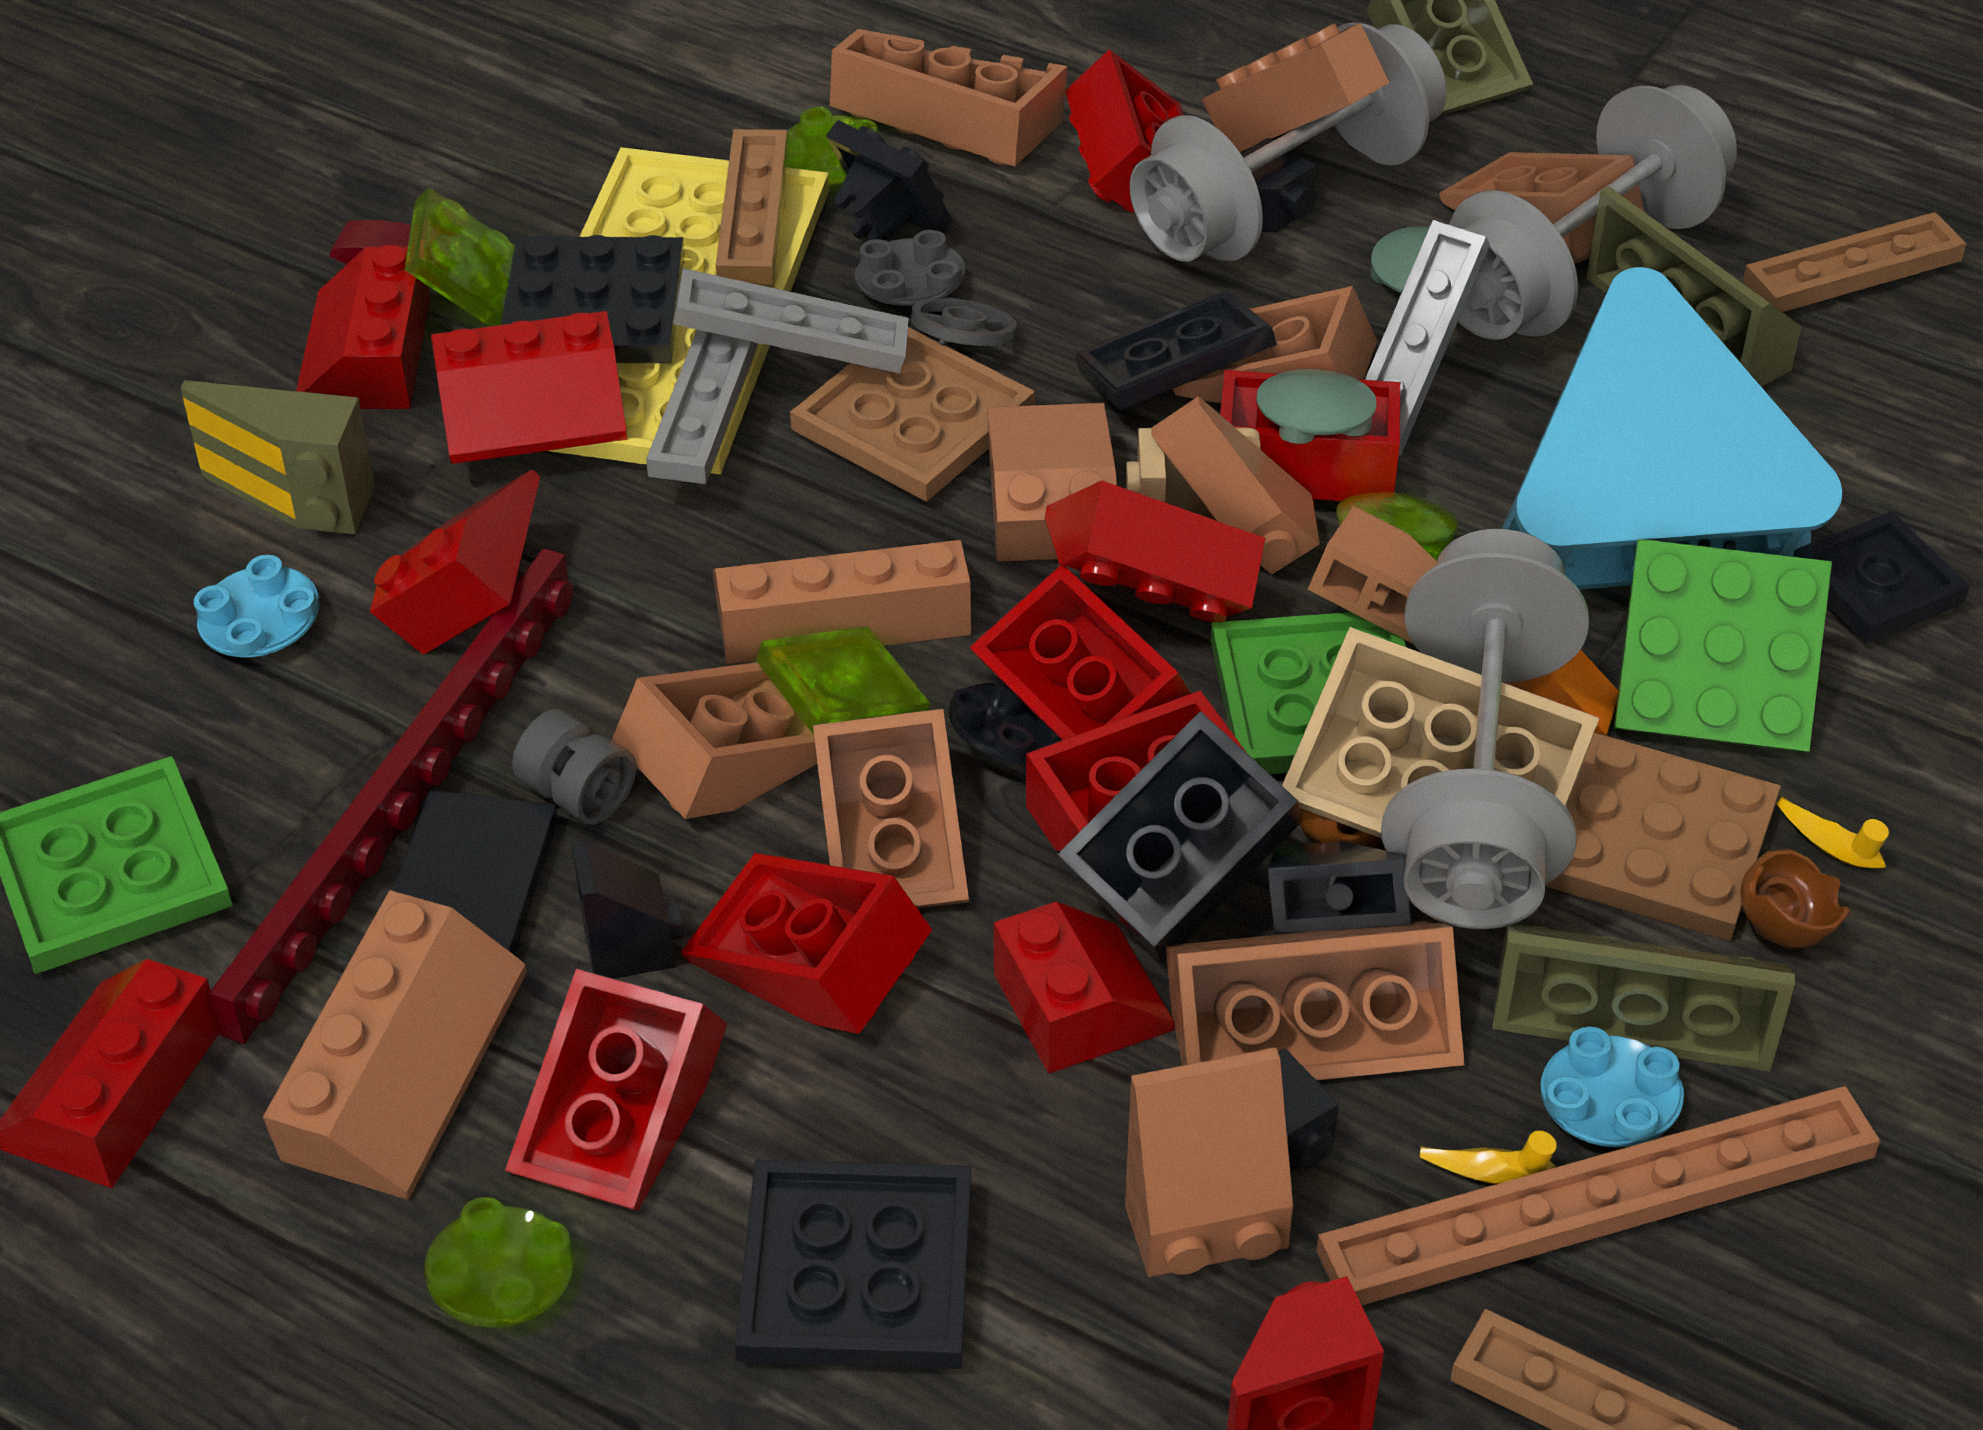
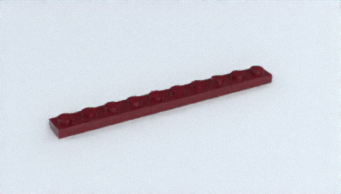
(389, 801)

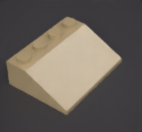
(1408, 715)

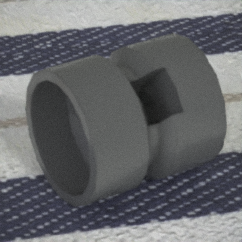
(574, 766)

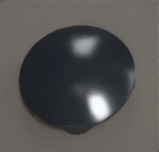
(998, 722)

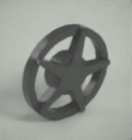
(964, 322)

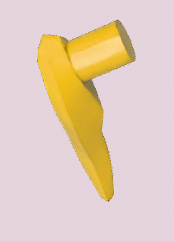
(1837, 841)
(1493, 1164)

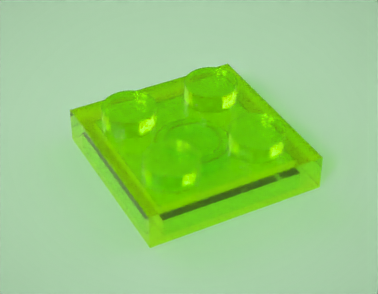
(459, 256)
(839, 677)

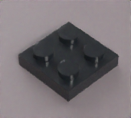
(1885, 577)

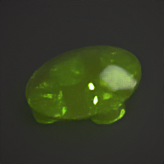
(809, 147)
(1420, 518)
(498, 1264)

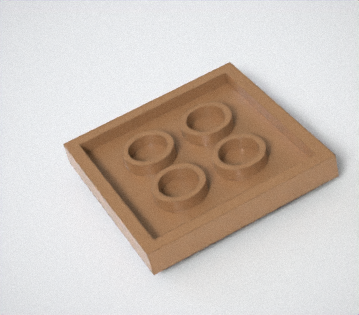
(914, 423)
(1665, 835)

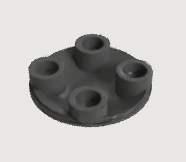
(909, 269)

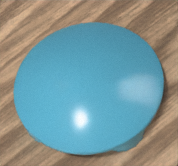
(256, 609)
(1612, 1089)

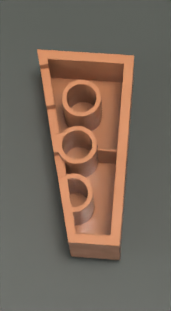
(1295, 85)
(948, 95)

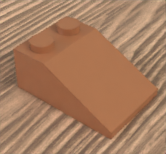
(1552, 185)
(1310, 333)
(1040, 459)
(714, 737)
(893, 803)
(1209, 1163)

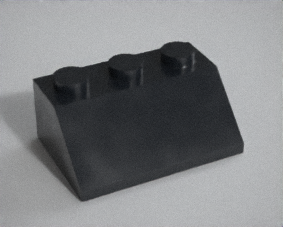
(1182, 836)

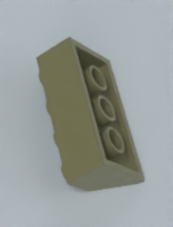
(1743, 320)
(1656, 994)

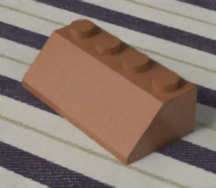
(893, 591)
(1329, 997)
(394, 1047)

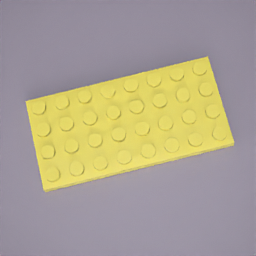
(685, 199)

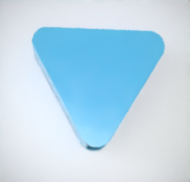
(1666, 446)

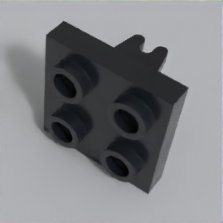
(885, 183)

